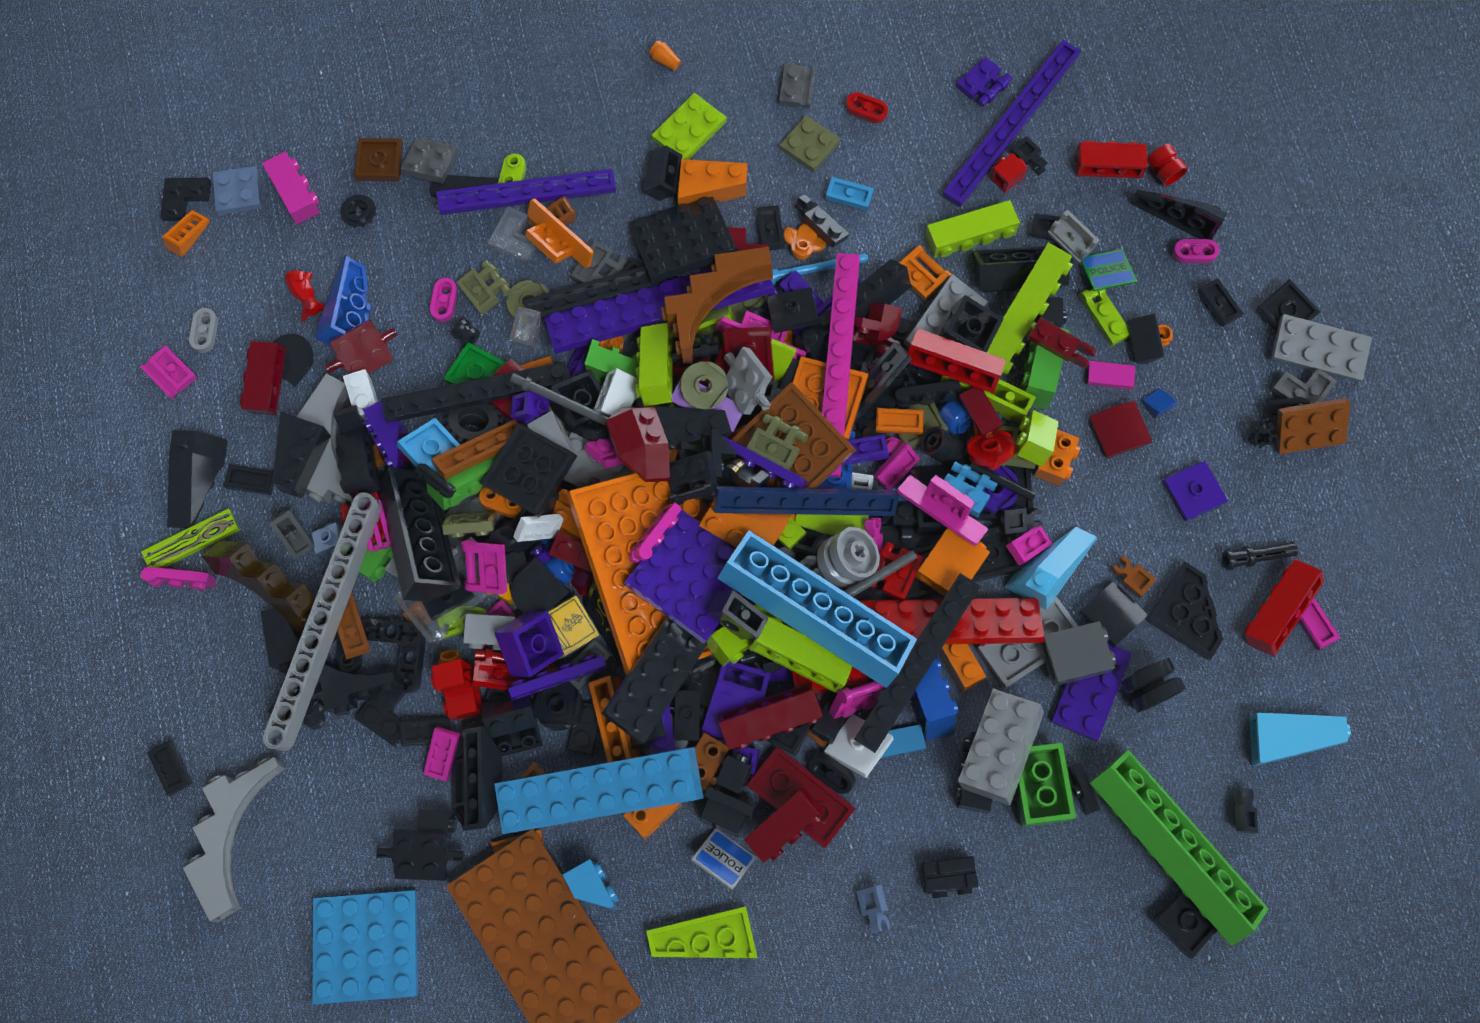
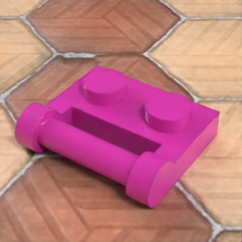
(491, 567)
(855, 699)

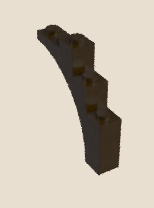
(265, 579)

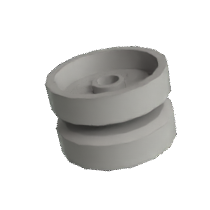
(848, 557)

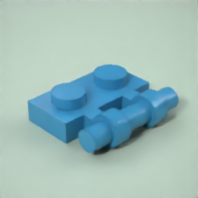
(974, 493)

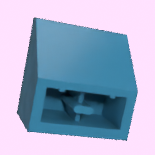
(589, 886)

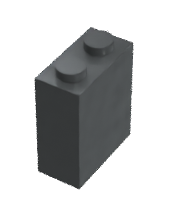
(1077, 653)

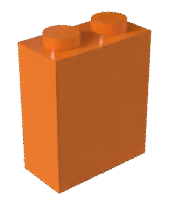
(948, 559)

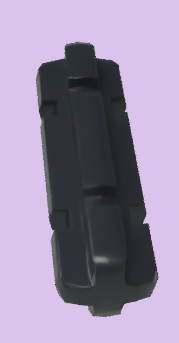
(435, 480)

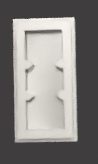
(538, 527)

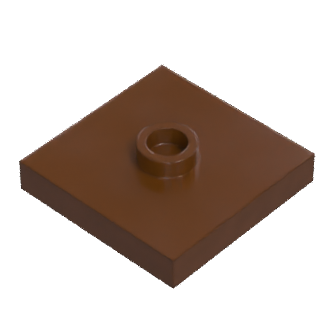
(378, 159)

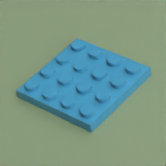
(365, 947)

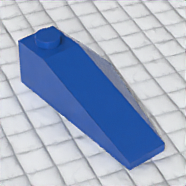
(346, 302)

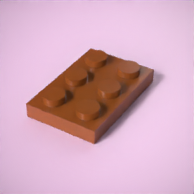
(1312, 425)

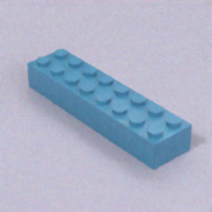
(817, 609)
(599, 790)

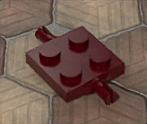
(361, 349)

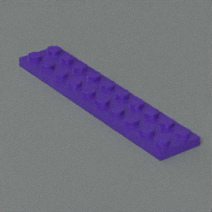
(629, 313)

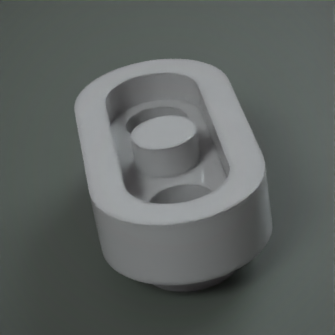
(201, 331)

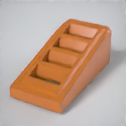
(181, 245)

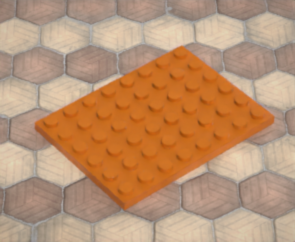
(610, 523)

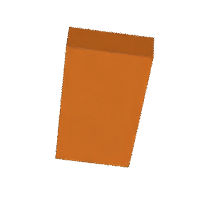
(899, 421)

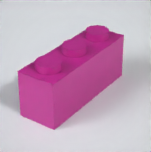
(292, 187)

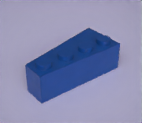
(934, 704)

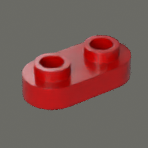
(867, 108)

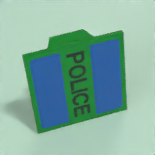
(1108, 270)

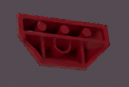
(640, 442)

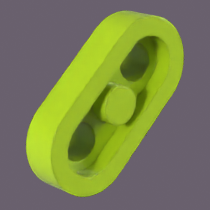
(512, 172)

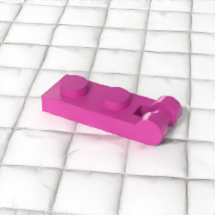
(654, 534)
(177, 578)

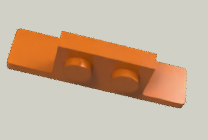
(555, 238)

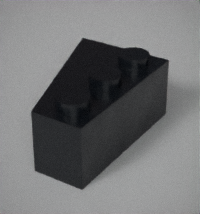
(297, 453)

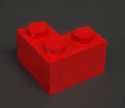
(455, 682)

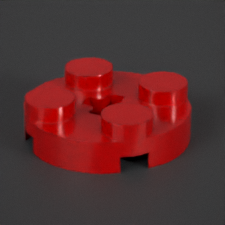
(991, 449)

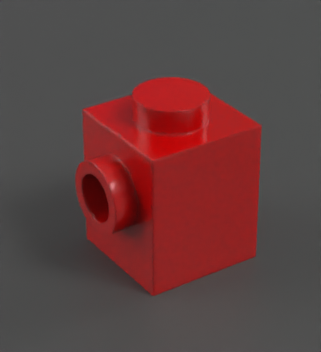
(1008, 172)

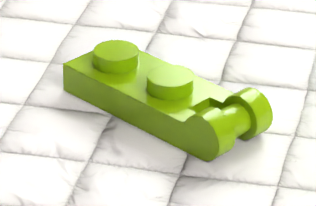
(1105, 316)

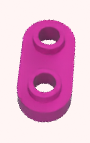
(1194, 249)
(443, 301)

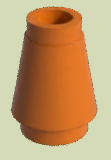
(664, 55)

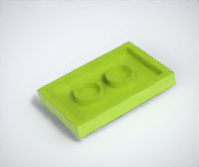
(689, 126)

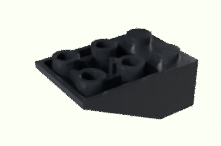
(925, 523)

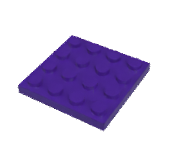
(684, 575)

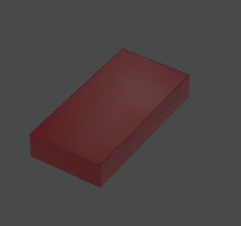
(980, 410)

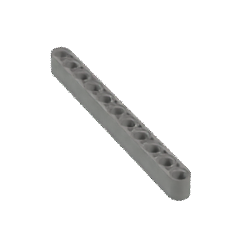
(326, 632)

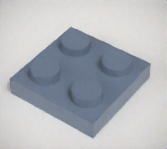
(237, 190)

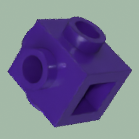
(528, 407)

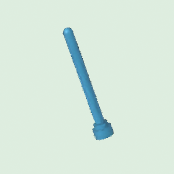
(807, 269)

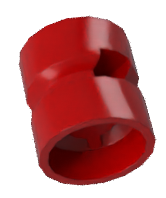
(1167, 164)

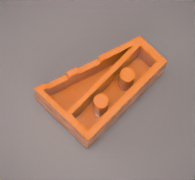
(711, 179)
(734, 526)

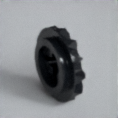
(349, 208)

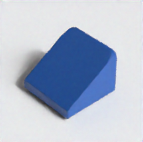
(1159, 403)

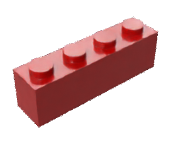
(956, 360)
(1284, 607)

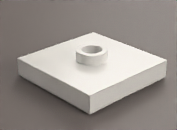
(853, 754)

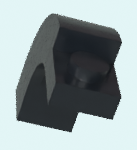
(505, 534)

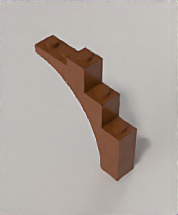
(706, 290)

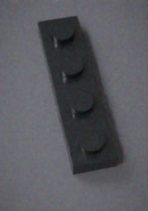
(882, 376)

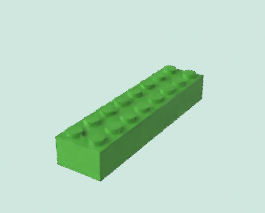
(1180, 848)

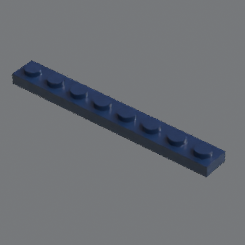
(804, 501)

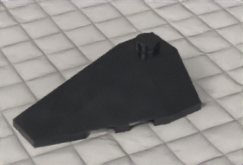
(1187, 215)
(192, 471)

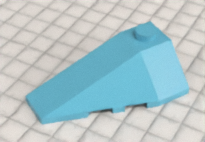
(1051, 568)

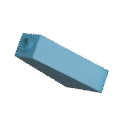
(1291, 735)

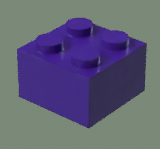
(529, 643)

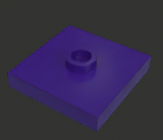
(1195, 491)

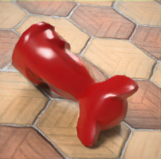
(300, 287)

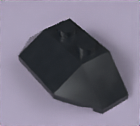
(474, 776)

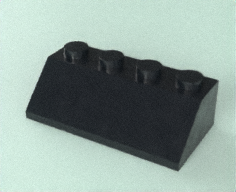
(1007, 268)

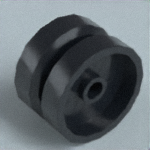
(1152, 682)

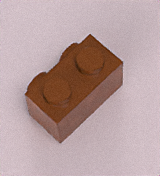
(710, 758)

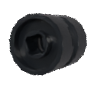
(942, 446)

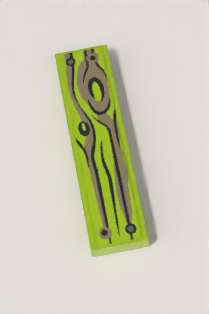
(191, 540)

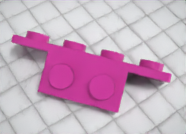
(752, 320)
(945, 505)

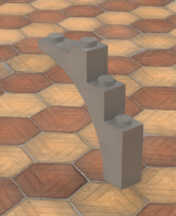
(319, 409)
(212, 872)

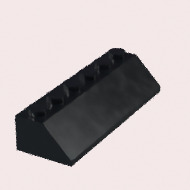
(416, 537)

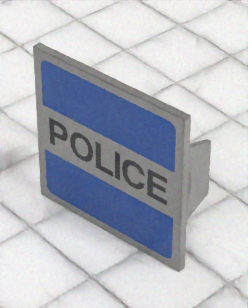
(723, 858)

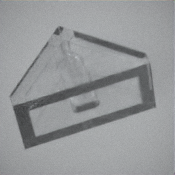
(526, 329)

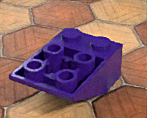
(386, 435)
(733, 688)

